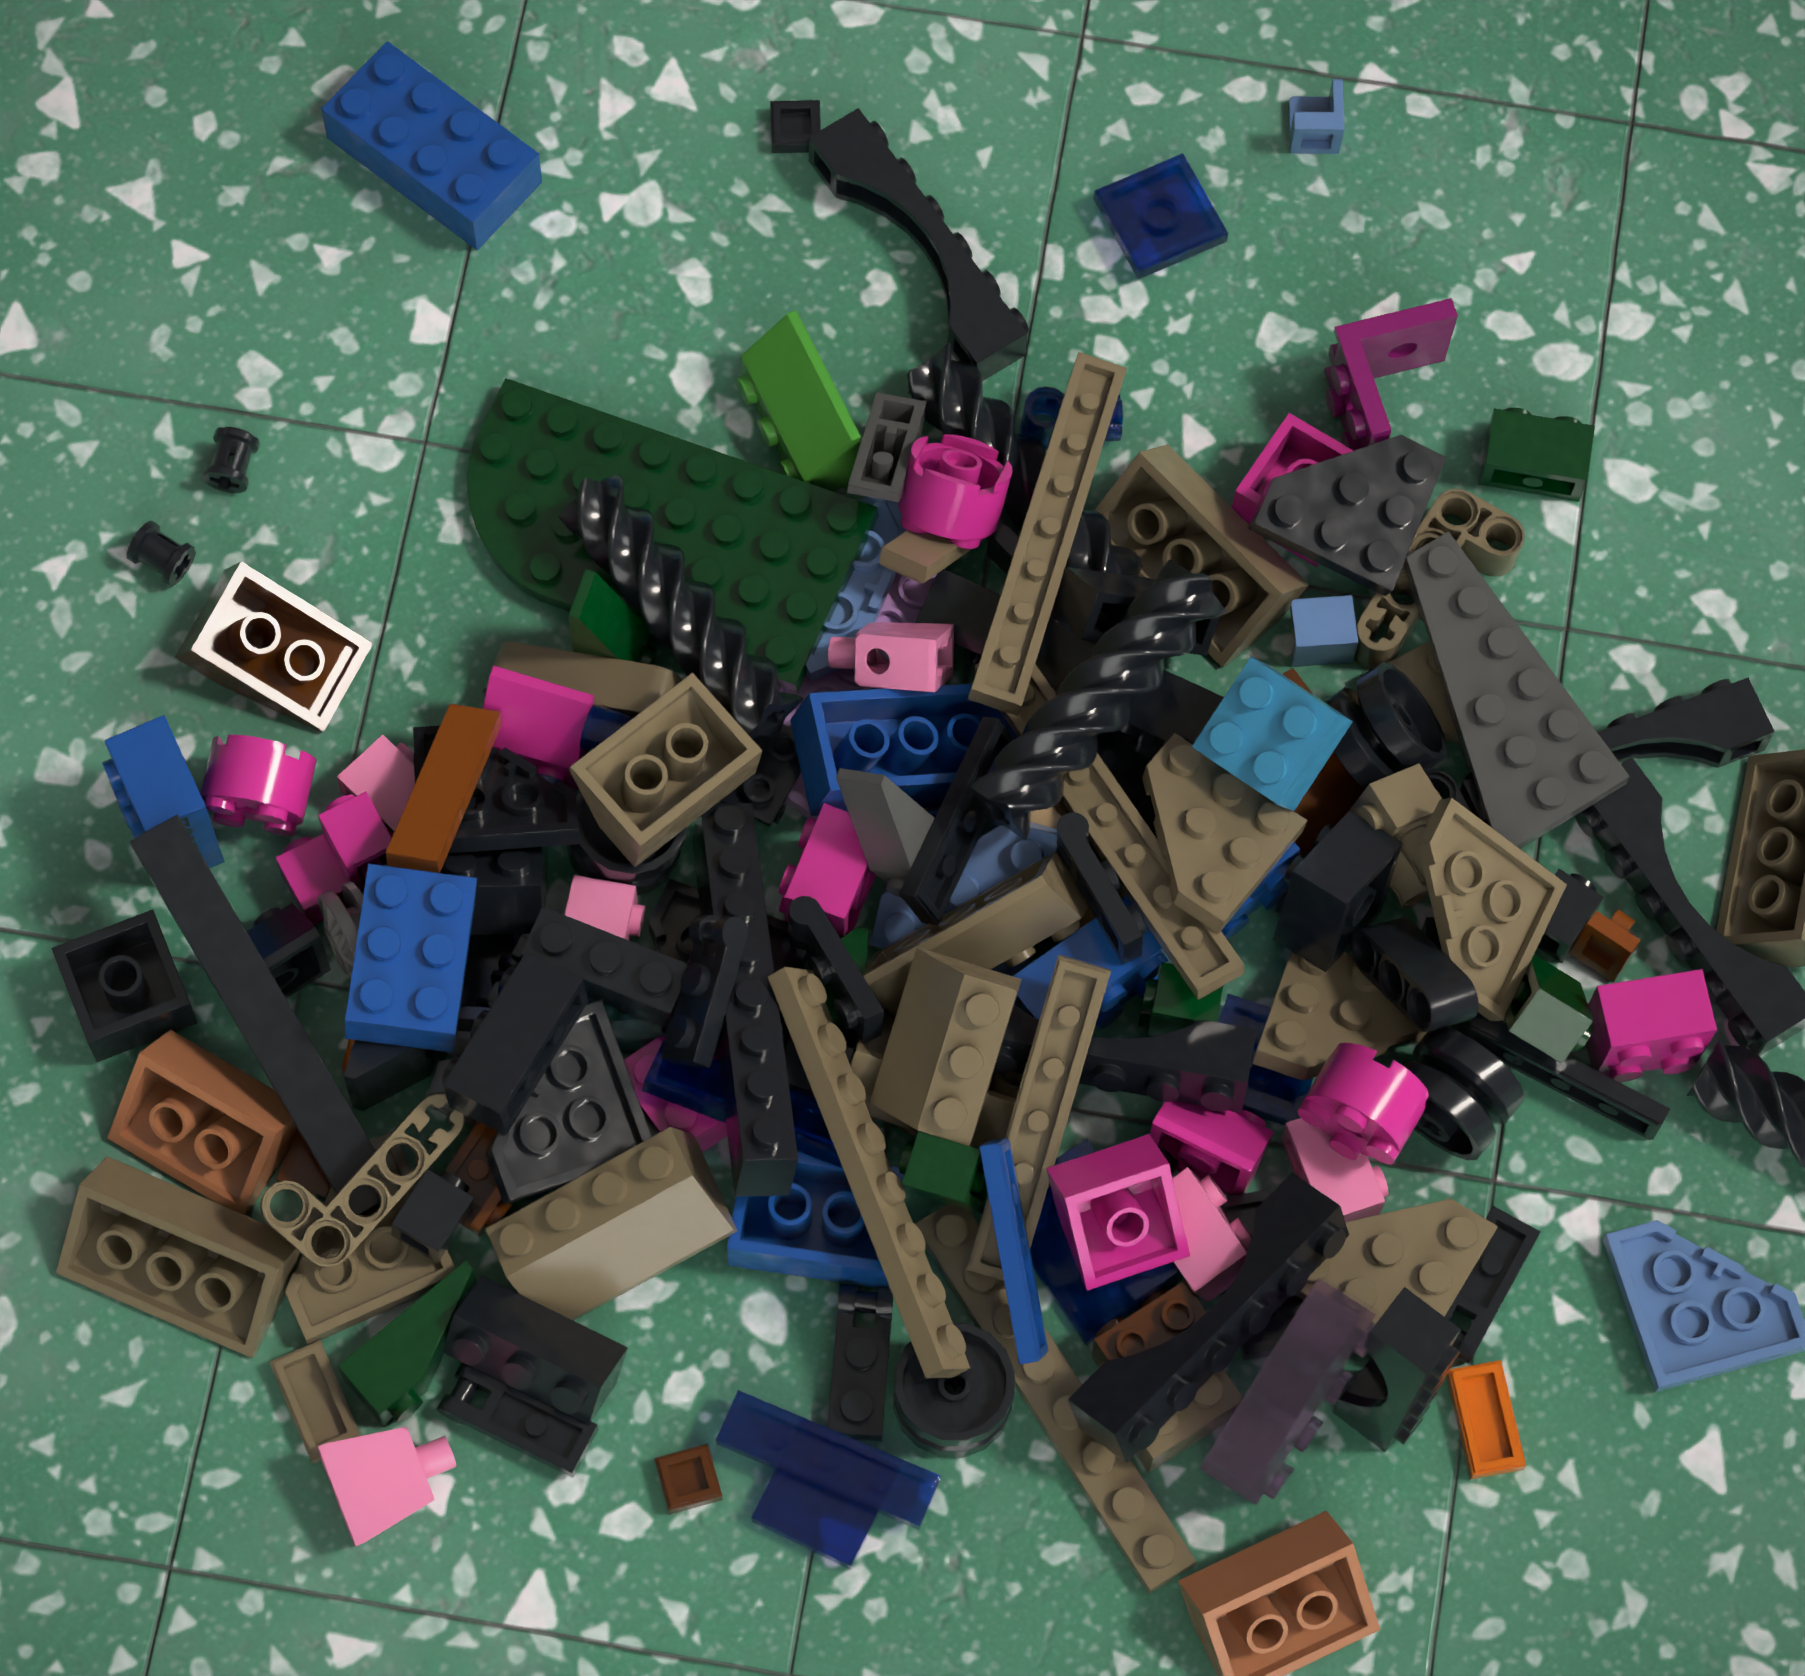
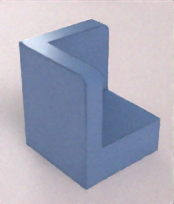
(1317, 122)
(1323, 631)

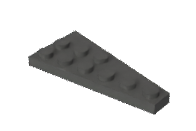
(1514, 719)

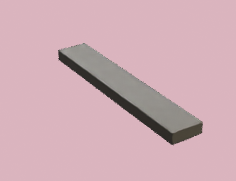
(1046, 1095)

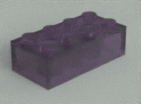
(1289, 1392)

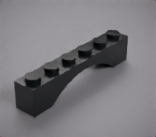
(861, 169)
(1709, 729)
(1754, 994)
(1192, 1065)
(1407, 1367)
(1137, 1394)

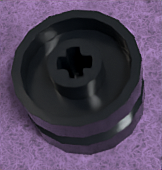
(1389, 726)
(602, 860)
(1466, 1092)
(961, 1422)

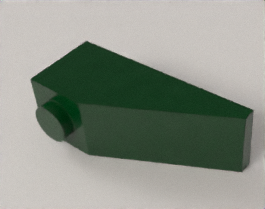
(606, 624)
(402, 1358)

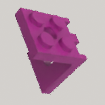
(1379, 349)

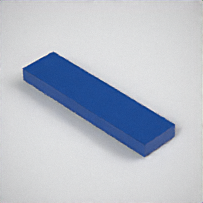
(1014, 1250)

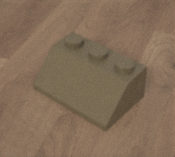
(665, 769)
(944, 1045)

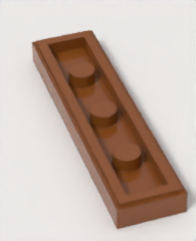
(443, 788)

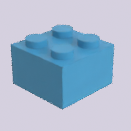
(1272, 734)

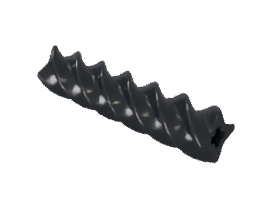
(958, 408)
(677, 608)
(1095, 698)
(1741, 1088)

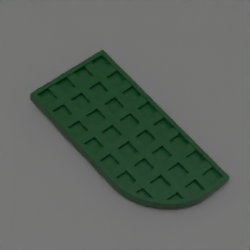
(757, 536)

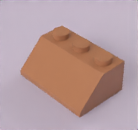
(203, 1122)
(1281, 1601)

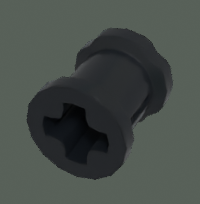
(230, 442)
(161, 553)

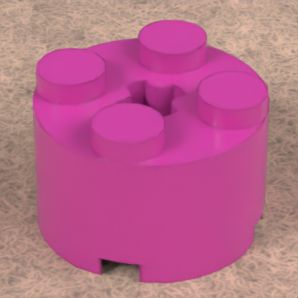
(954, 490)
(257, 783)
(1364, 1104)

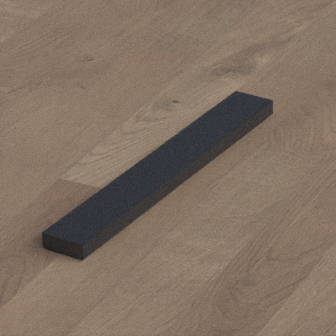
(257, 1005)

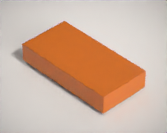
(1485, 1419)

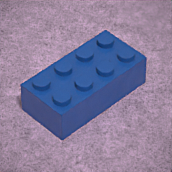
(432, 145)
(889, 732)

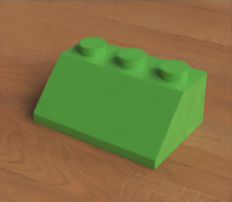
(799, 406)

